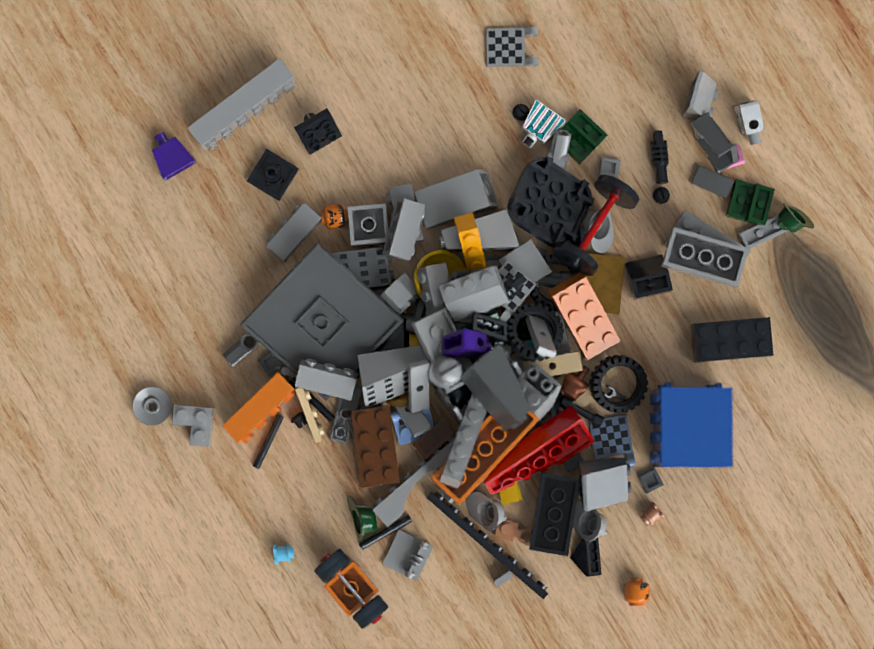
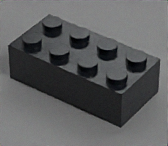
(732, 340)
(554, 514)

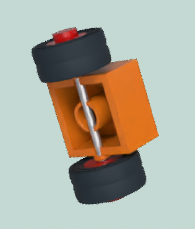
(351, 588)

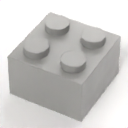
(368, 225)

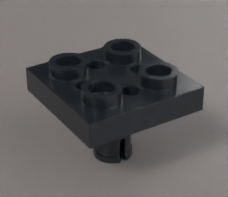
(317, 131)
(267, 164)

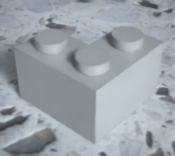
(400, 294)
(199, 419)

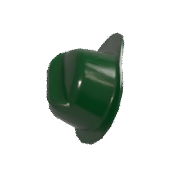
(793, 219)
(363, 518)

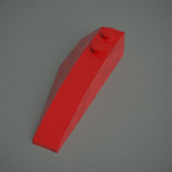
(547, 445)

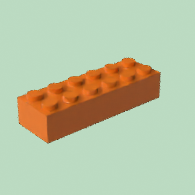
(489, 449)

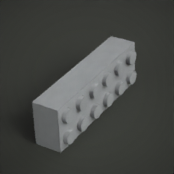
(242, 105)

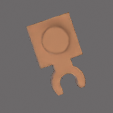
(508, 530)

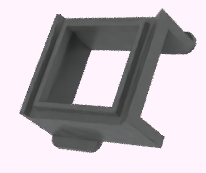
(715, 143)

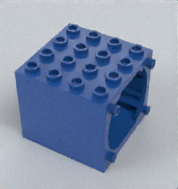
(692, 426)

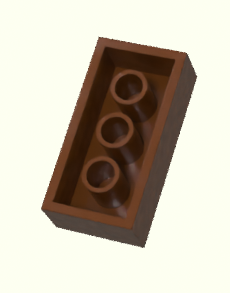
(373, 446)

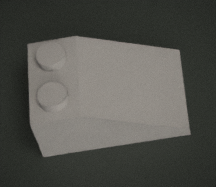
(700, 97)

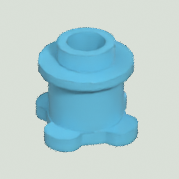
(283, 553)

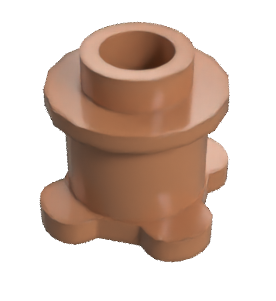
(651, 515)

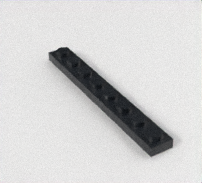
(495, 550)

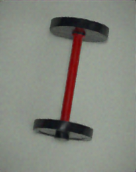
(616, 193)

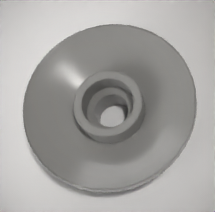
(144, 399)

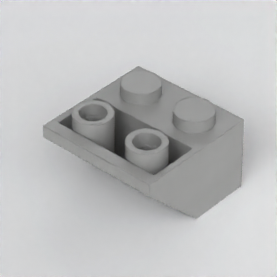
(538, 389)

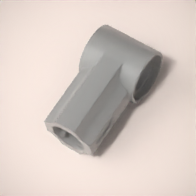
(560, 147)

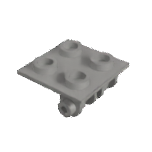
(407, 555)

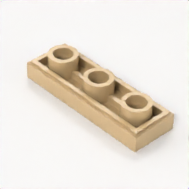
(564, 363)
(310, 414)

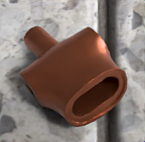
(574, 384)

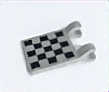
(507, 47)
(509, 270)

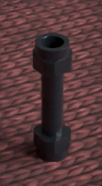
(595, 419)

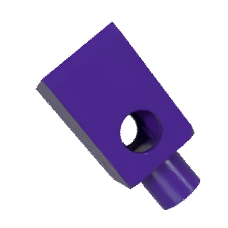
(171, 156)
(472, 343)

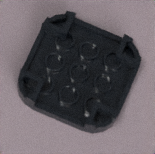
(549, 202)

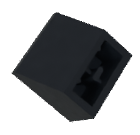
(648, 277)

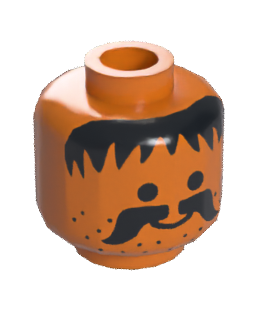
(334, 216)
(636, 592)

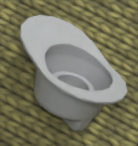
(604, 236)
(447, 370)
(485, 510)
(589, 523)

